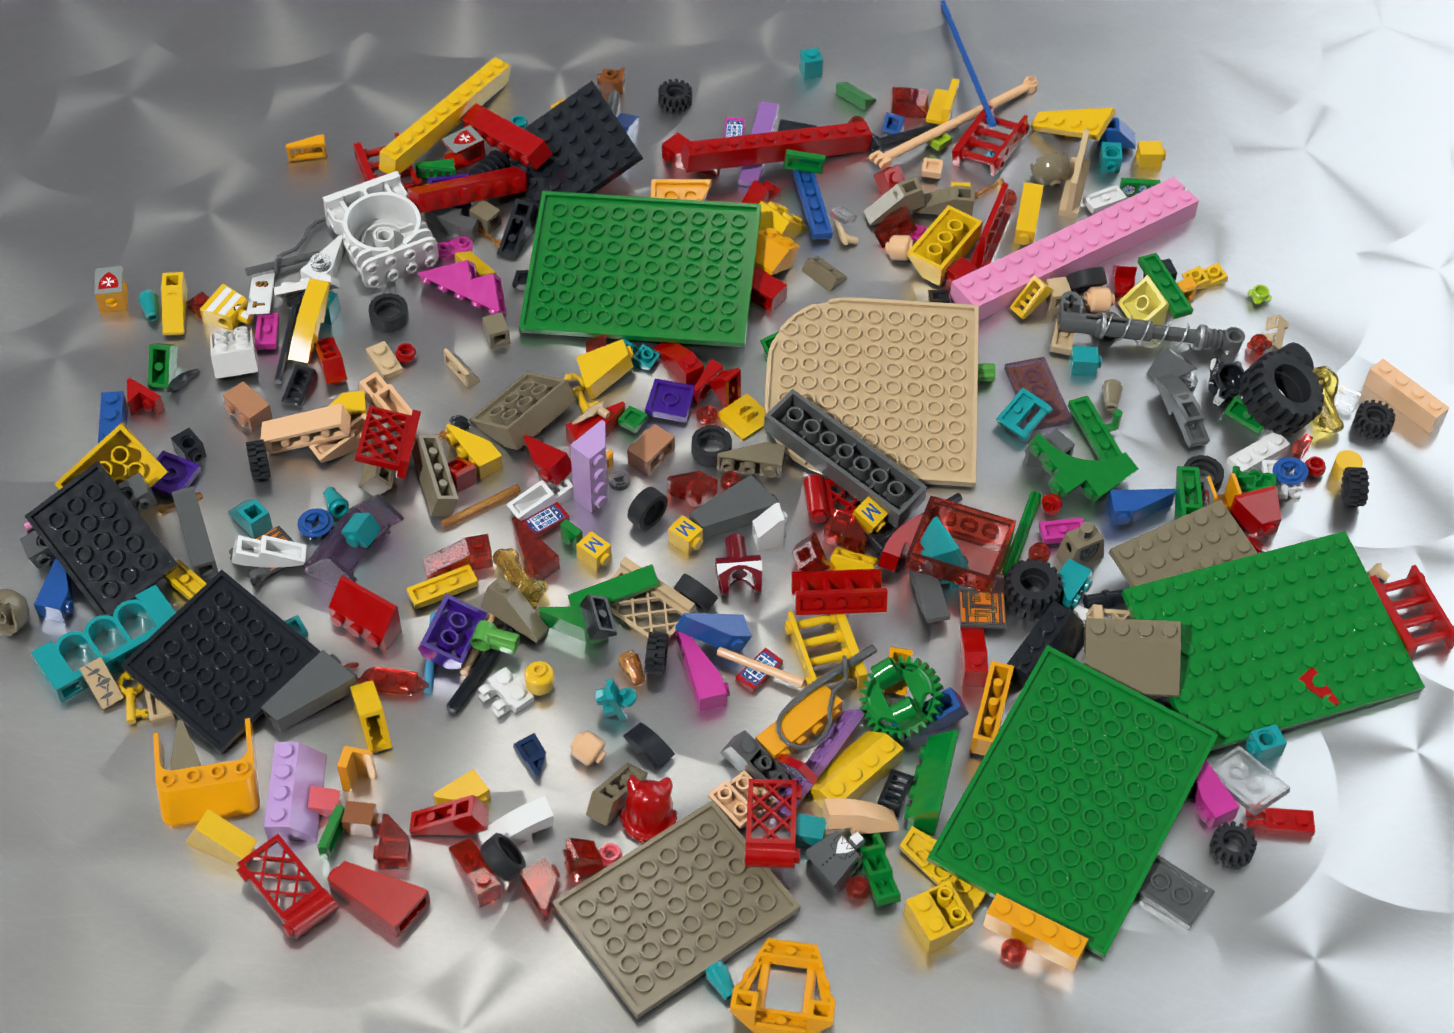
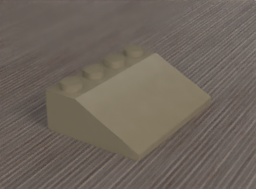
(524, 409)
(1136, 653)

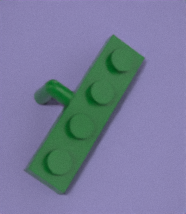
(1095, 429)

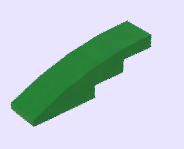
(878, 870)

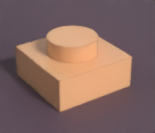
(932, 168)

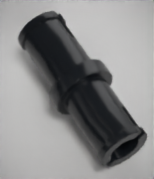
(1105, 598)

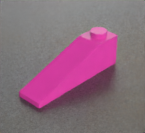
(704, 677)
(1212, 798)

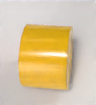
(1343, 460)

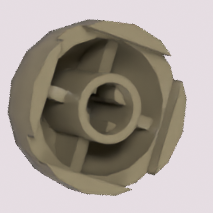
(1051, 170)
(13, 611)

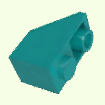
(252, 517)
(1075, 582)

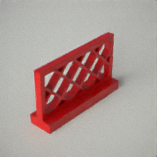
(993, 231)
(403, 442)

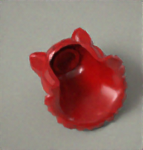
(648, 808)

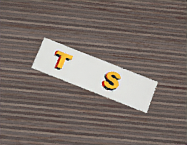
(261, 293)

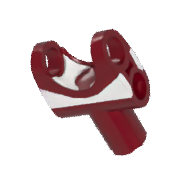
(738, 566)

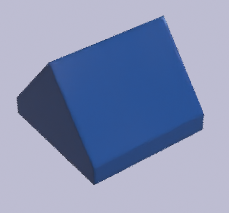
(893, 123)

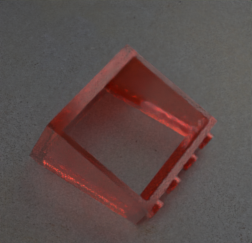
(965, 525)

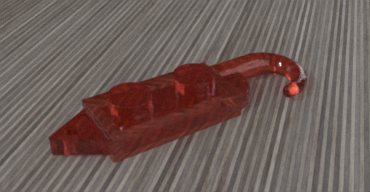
(392, 680)

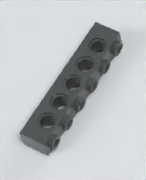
(134, 488)

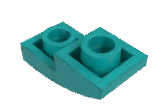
(643, 356)

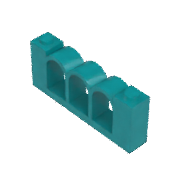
(50, 657)

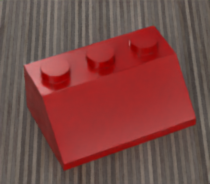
(365, 614)

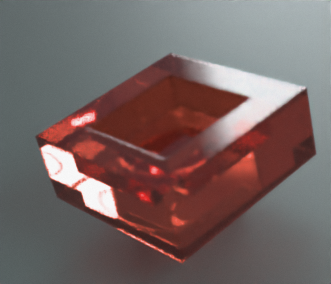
(196, 303)
(1301, 446)

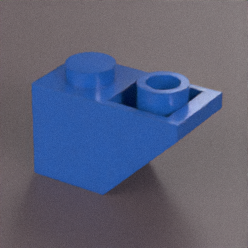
(1118, 132)

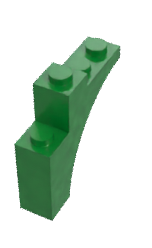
(1069, 472)

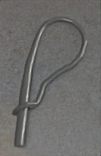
(279, 262)
(825, 678)

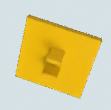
(743, 416)

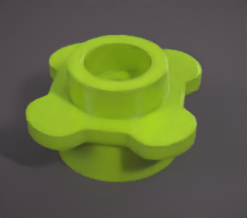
(1260, 294)

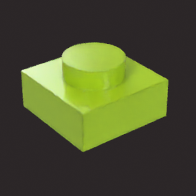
(940, 142)

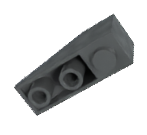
(750, 756)

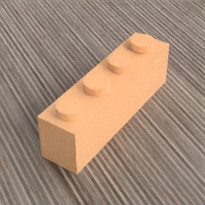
(1406, 396)
(306, 428)

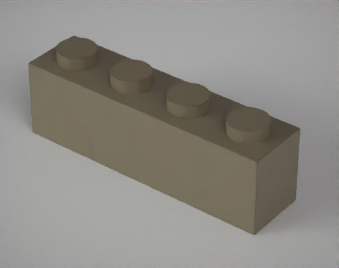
(434, 475)

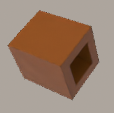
(360, 818)

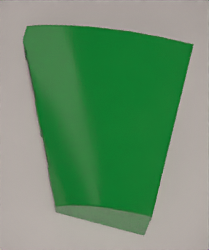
(1254, 479)

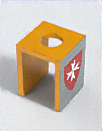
(110, 289)
(1209, 494)

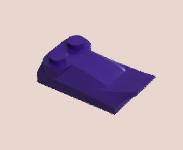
(450, 633)

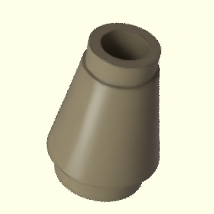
(1112, 392)

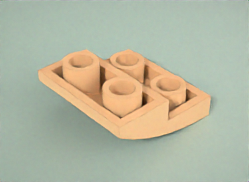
(733, 799)

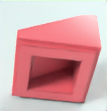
(323, 800)

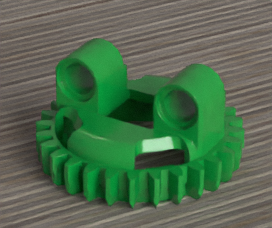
(908, 711)

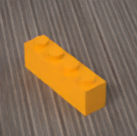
(991, 707)
(801, 722)
(1035, 932)

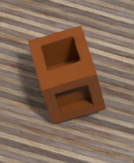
(611, 80)

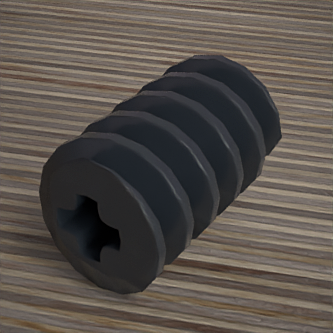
(493, 161)

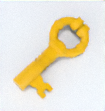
(578, 391)
(130, 694)

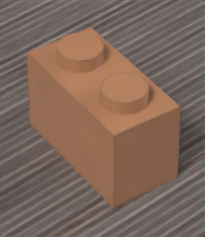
(247, 406)
(650, 449)

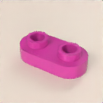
(448, 248)

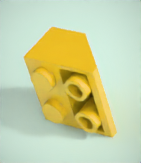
(779, 219)
(937, 917)

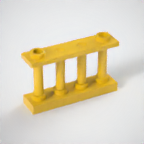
(842, 635)

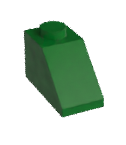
(161, 364)

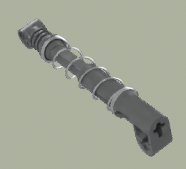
(1101, 325)

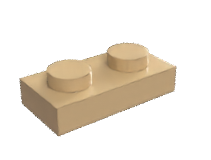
(1062, 341)
(384, 361)

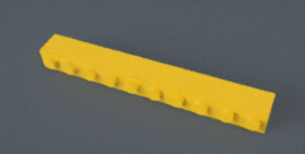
(443, 117)

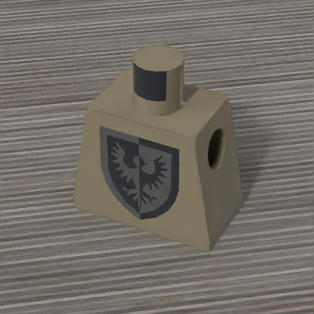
(1081, 545)

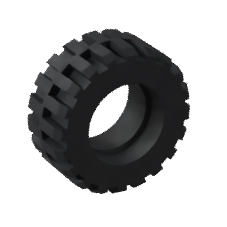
(1292, 377)

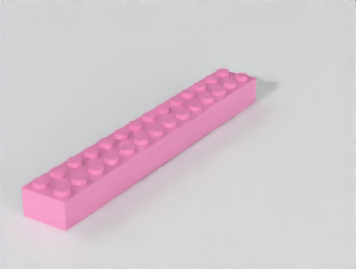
(1077, 246)

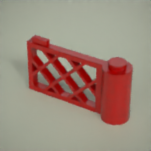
(820, 498)
(771, 850)
(305, 912)

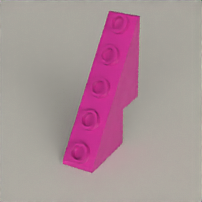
(463, 280)

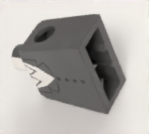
(836, 857)

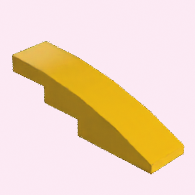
(308, 320)

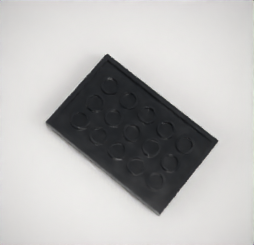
(101, 540)

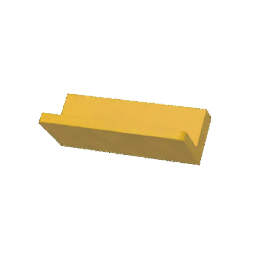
(942, 104)

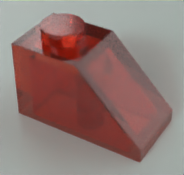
(896, 223)
(541, 885)

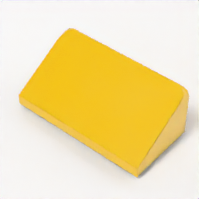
(482, 268)
(847, 560)

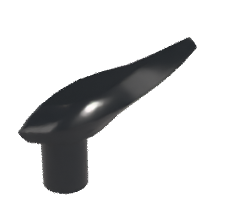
(182, 380)

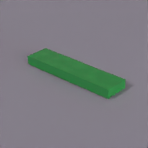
(1159, 274)
(620, 587)

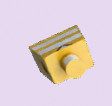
(226, 309)

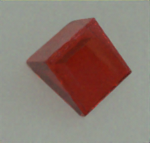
(596, 343)

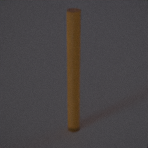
(480, 506)

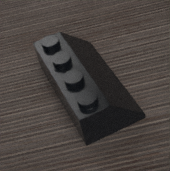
(1057, 629)

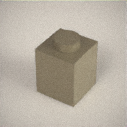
(488, 216)
(496, 330)

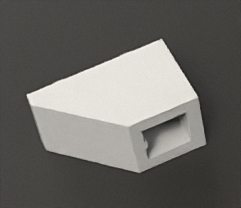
(769, 528)

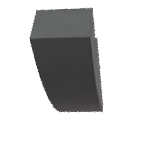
(453, 223)
(929, 597)

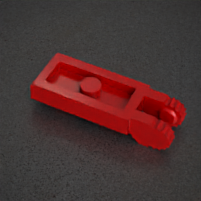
(1283, 821)

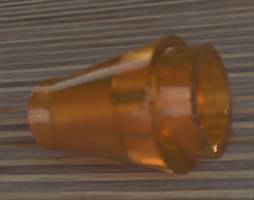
(631, 666)

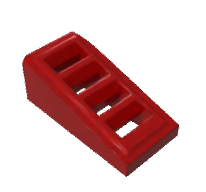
(703, 387)

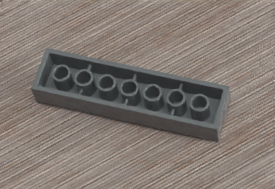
(844, 457)

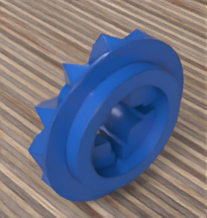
(1289, 464)
(310, 517)

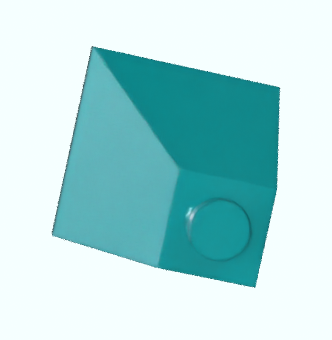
(940, 545)

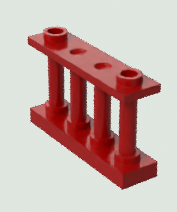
(979, 129)
(368, 168)
(838, 592)
(1429, 602)

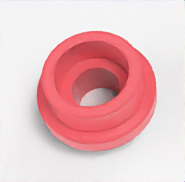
(610, 848)

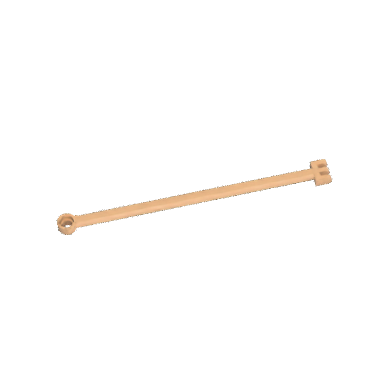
(885, 159)

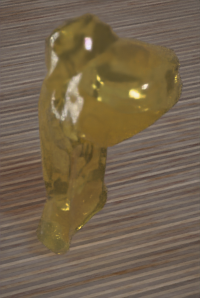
(1328, 418)
(509, 565)

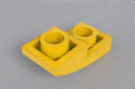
(1207, 277)

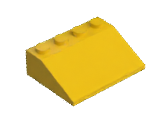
(122, 458)

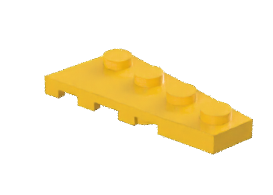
(1074, 122)
(917, 848)

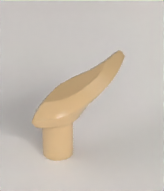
(843, 235)
(592, 411)
(1377, 570)

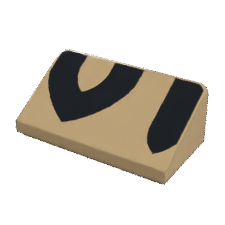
(460, 369)

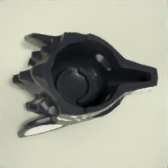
(1224, 380)

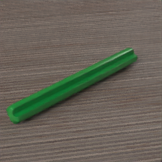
(1022, 531)

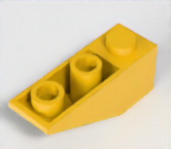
(173, 303)
(475, 450)

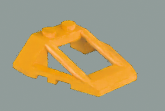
(750, 1005)

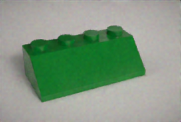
(931, 782)

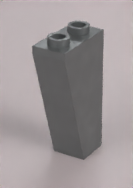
(733, 508)
(195, 532)
(309, 691)

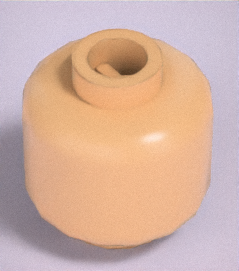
(899, 246)
(1098, 299)
(588, 748)

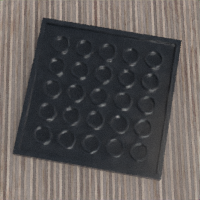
(585, 146)
(219, 660)

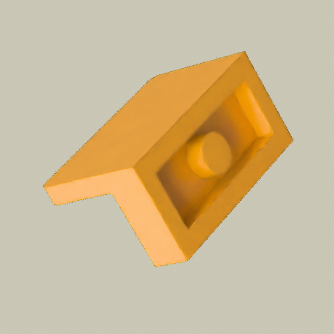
(355, 763)

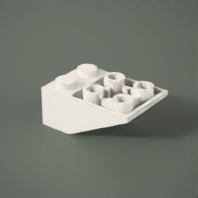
(233, 352)

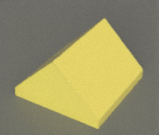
(1145, 302)

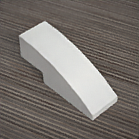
(540, 497)
(268, 552)
(521, 822)

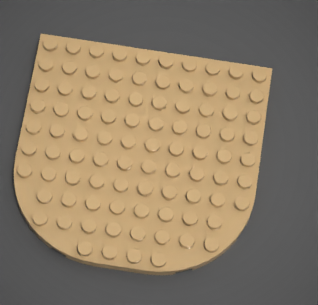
(891, 376)

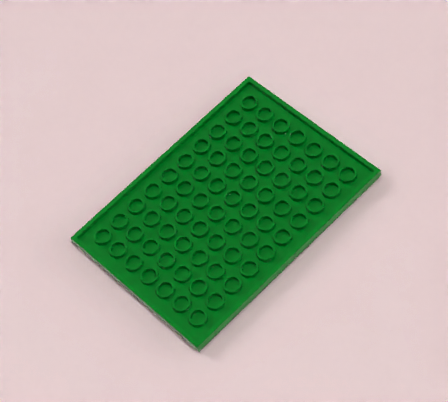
(641, 269)
(1268, 621)
(1074, 798)

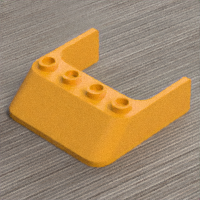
(223, 788)

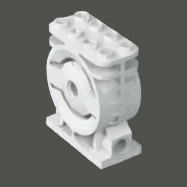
(390, 226)

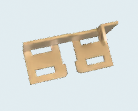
(1279, 335)

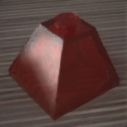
(909, 102)

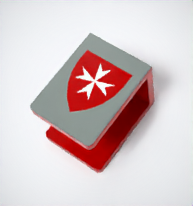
(465, 147)

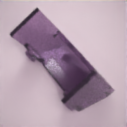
(336, 556)

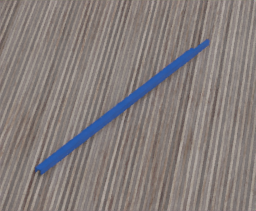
(990, 119)

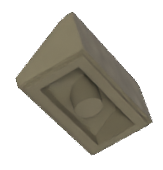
(823, 273)

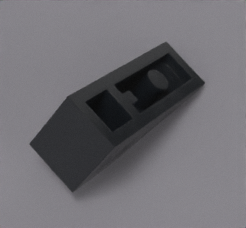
(518, 228)

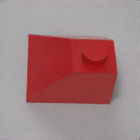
(1257, 511)

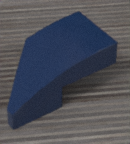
(531, 753)

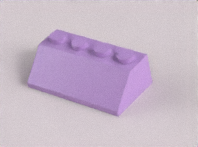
(590, 468)
(292, 774)

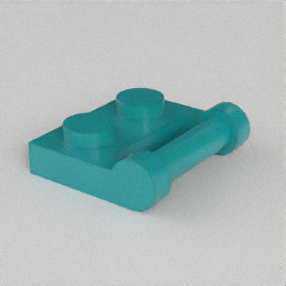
(1019, 410)

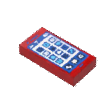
(546, 519)
(753, 679)
(797, 768)

